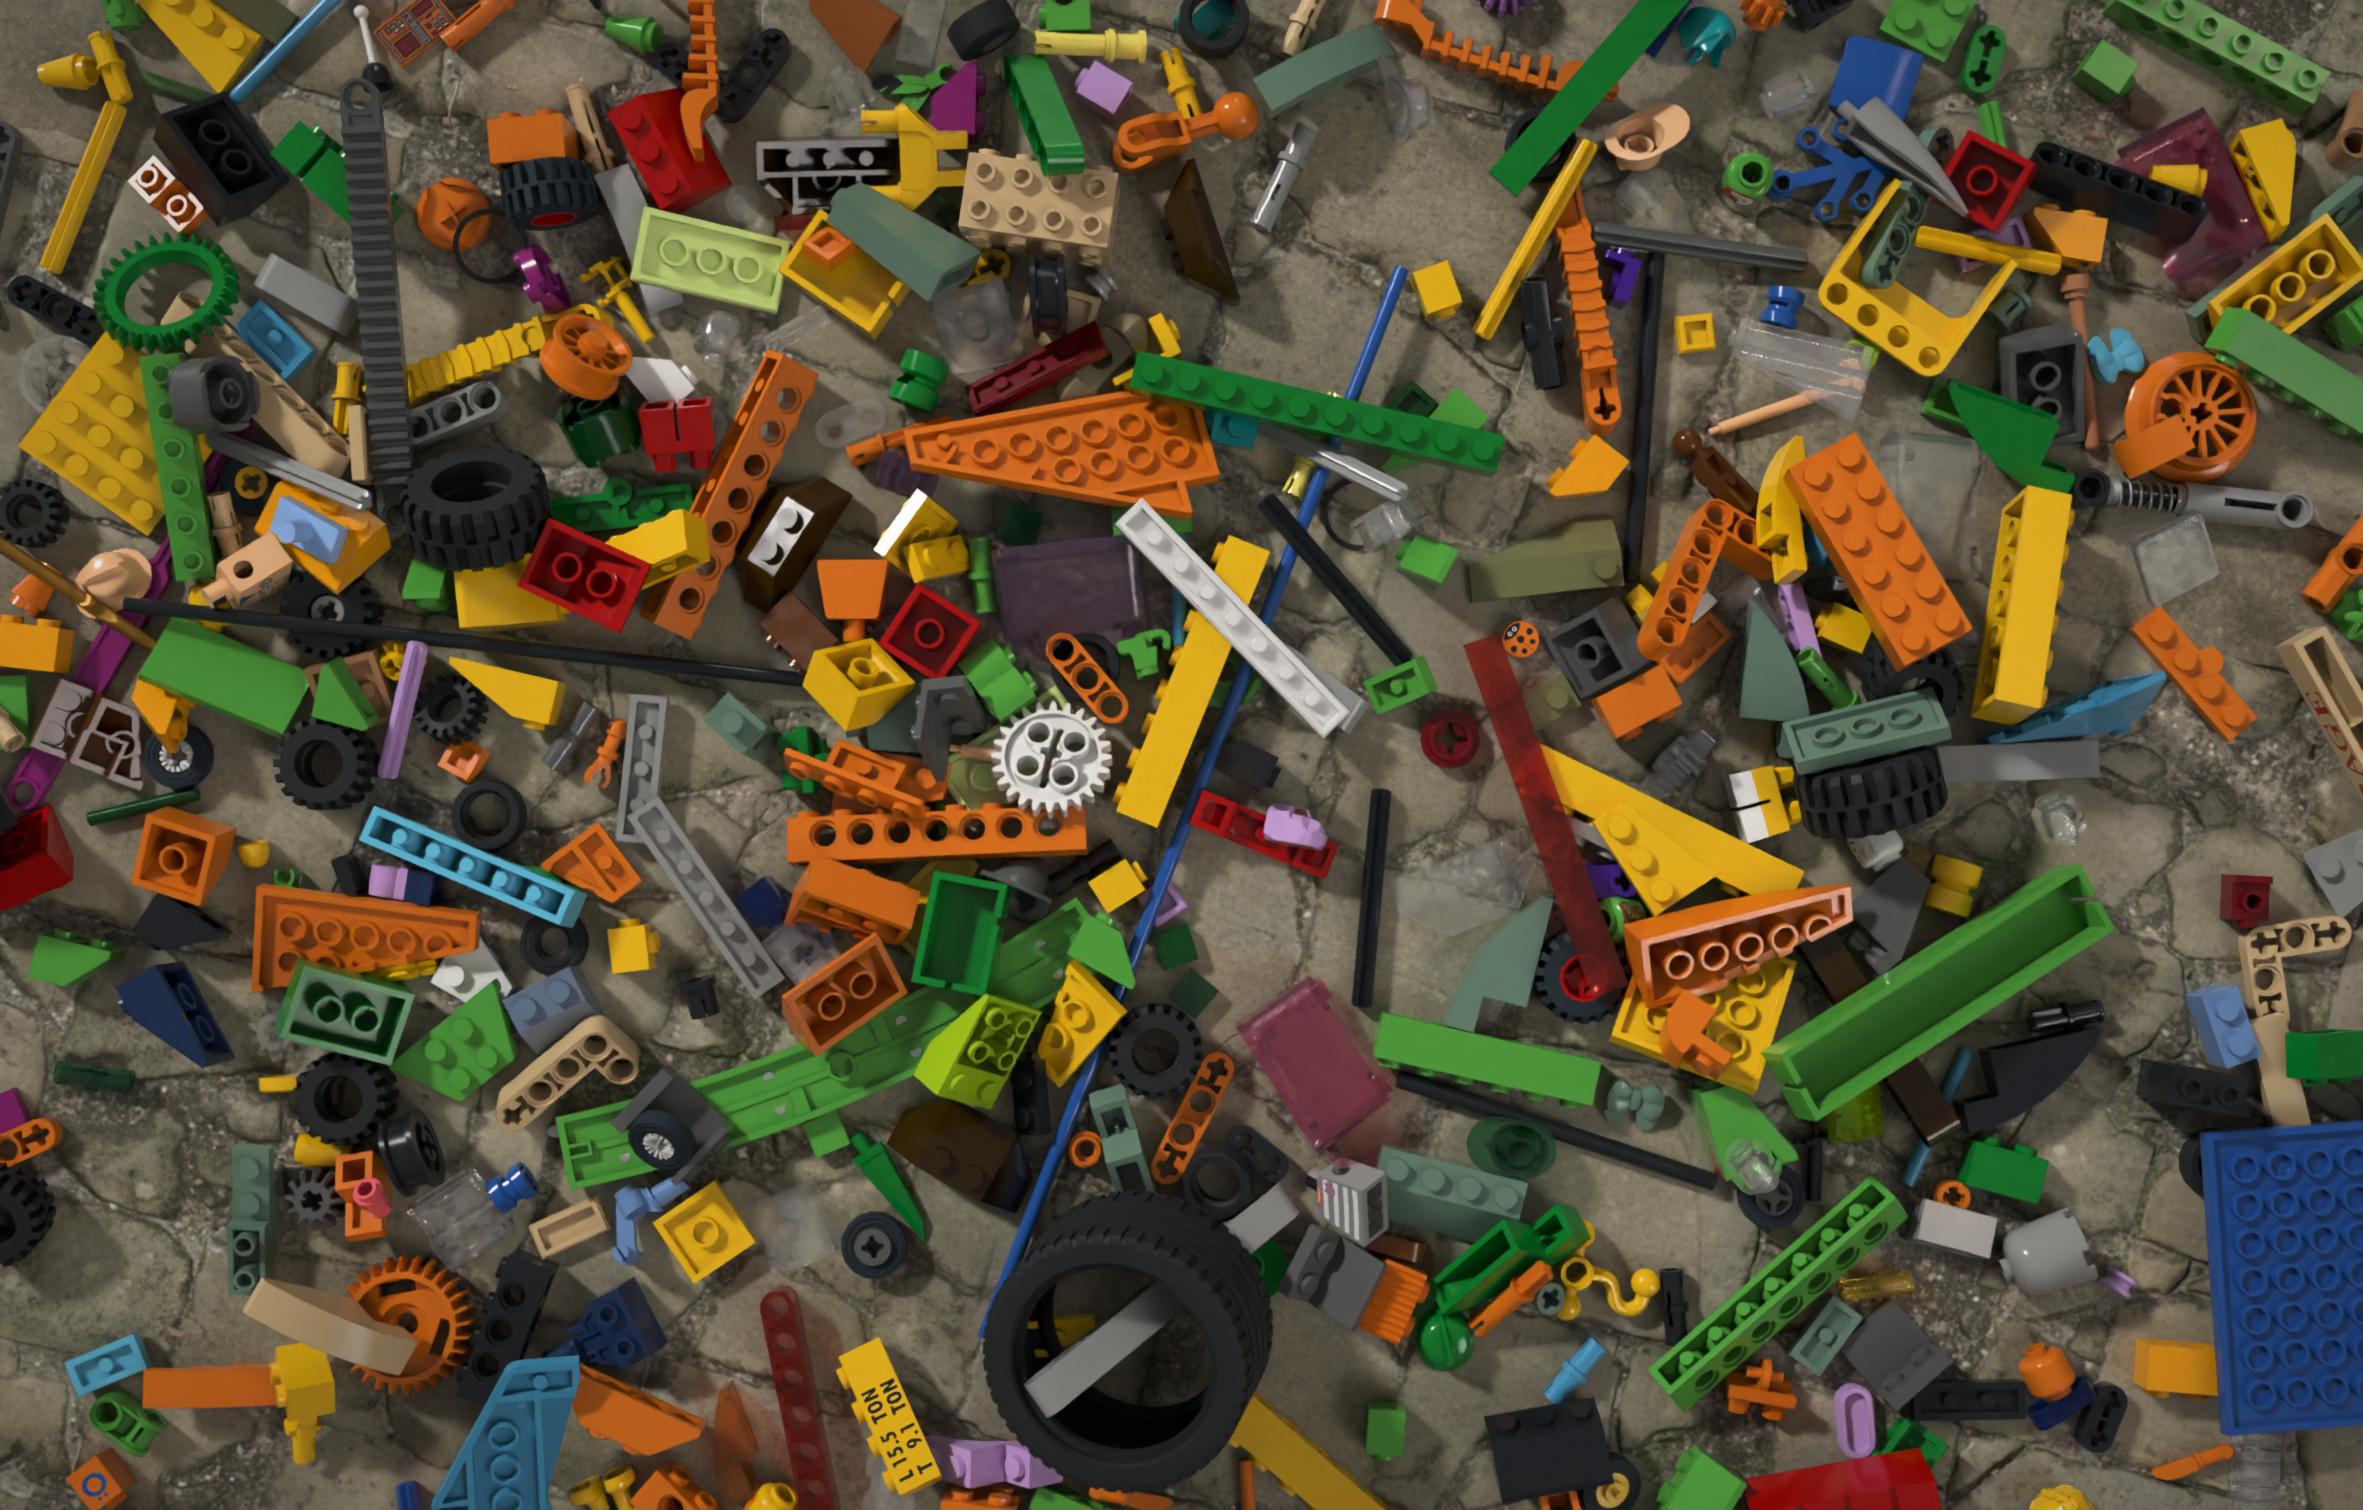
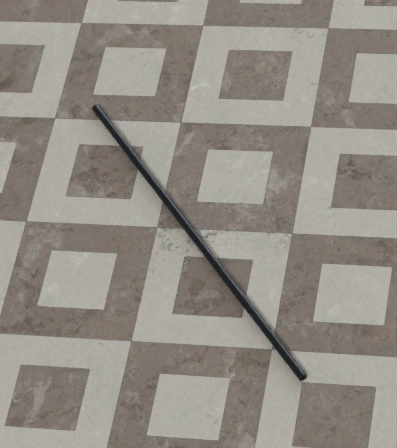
(461, 641)

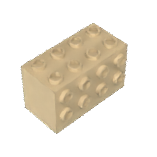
(1024, 213)

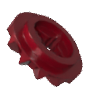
(1462, 726)

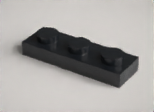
(1970, 1400)

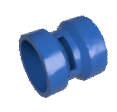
(1782, 307)
(512, 1187)

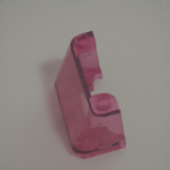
(2231, 223)
(1313, 1062)

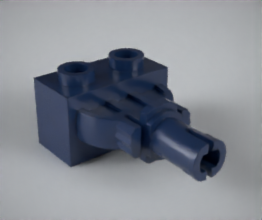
(615, 1329)

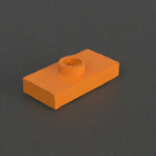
(1699, 645)

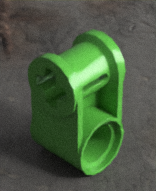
(129, 1423)

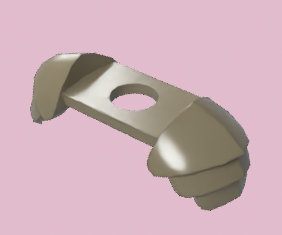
(1123, 336)

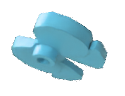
(2125, 356)

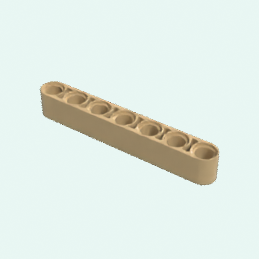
(281, 409)

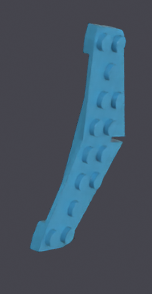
(514, 1440)

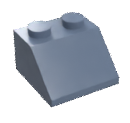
(552, 1008)

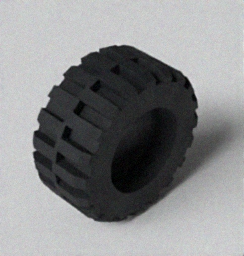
(475, 508)
(1872, 795)

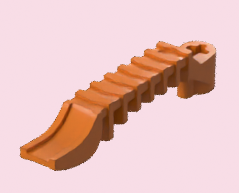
(1407, 18)
(703, 81)
(1588, 310)

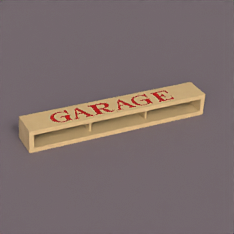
(2330, 694)

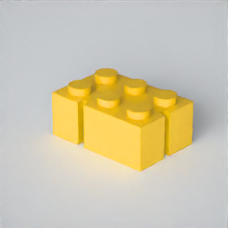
(854, 290)

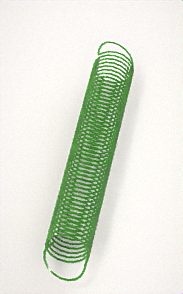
(168, 80)

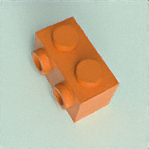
(1636, 703)

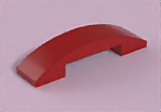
(1246, 828)

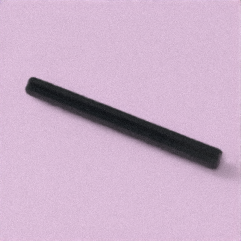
(1334, 580)
(1371, 898)

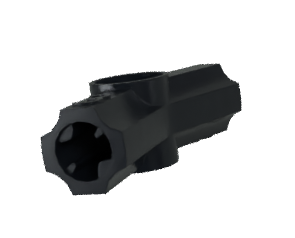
(1543, 332)

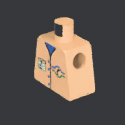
(250, 574)

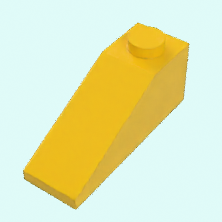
(2266, 166)
(519, 694)

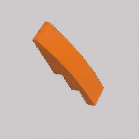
(208, 1386)

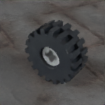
(353, 604)

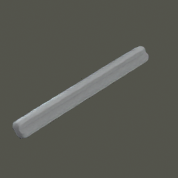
(1338, 463)

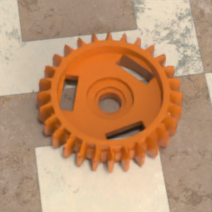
(430, 1303)

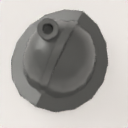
(1028, 879)

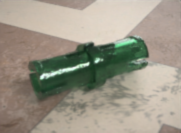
(94, 1077)

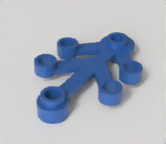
(1841, 168)

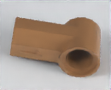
(2349, 131)

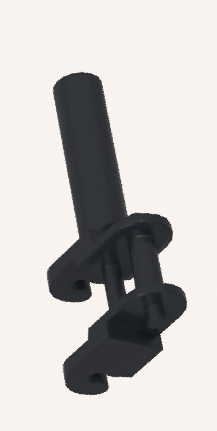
(1814, 1161)

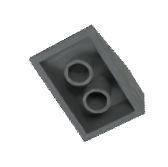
(2047, 373)

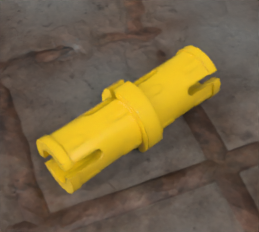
(1180, 83)

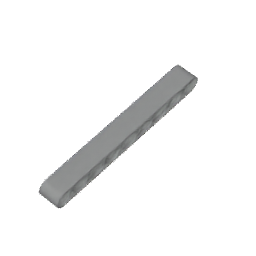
(1146, 1312)

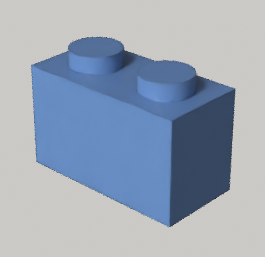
(2223, 1025)

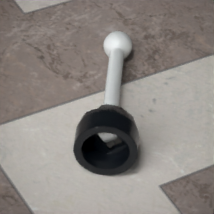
(374, 71)

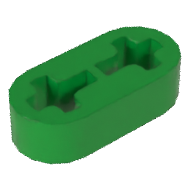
(1990, 63)

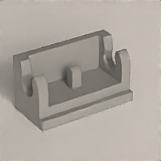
(1952, 1229)

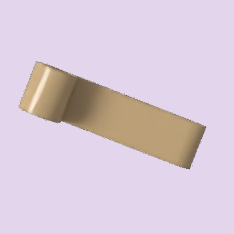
(563, 1076)

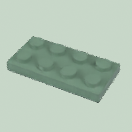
(1866, 731)

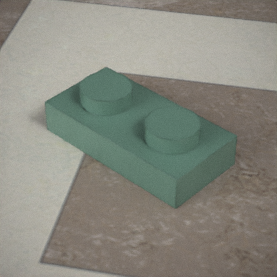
(1824, 1334)

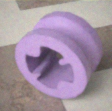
(2118, 1281)

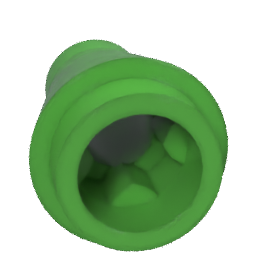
(636, 32)

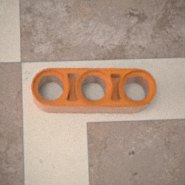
(1078, 662)

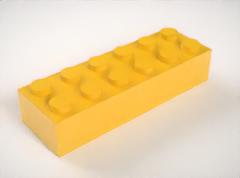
(2022, 606)

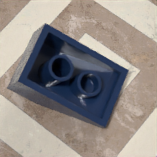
(174, 1010)

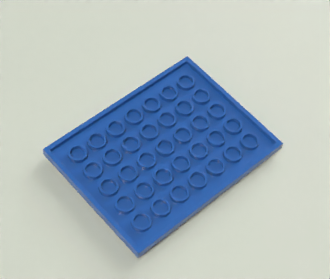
(2286, 1274)

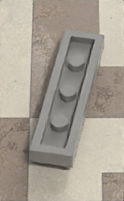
(642, 759)

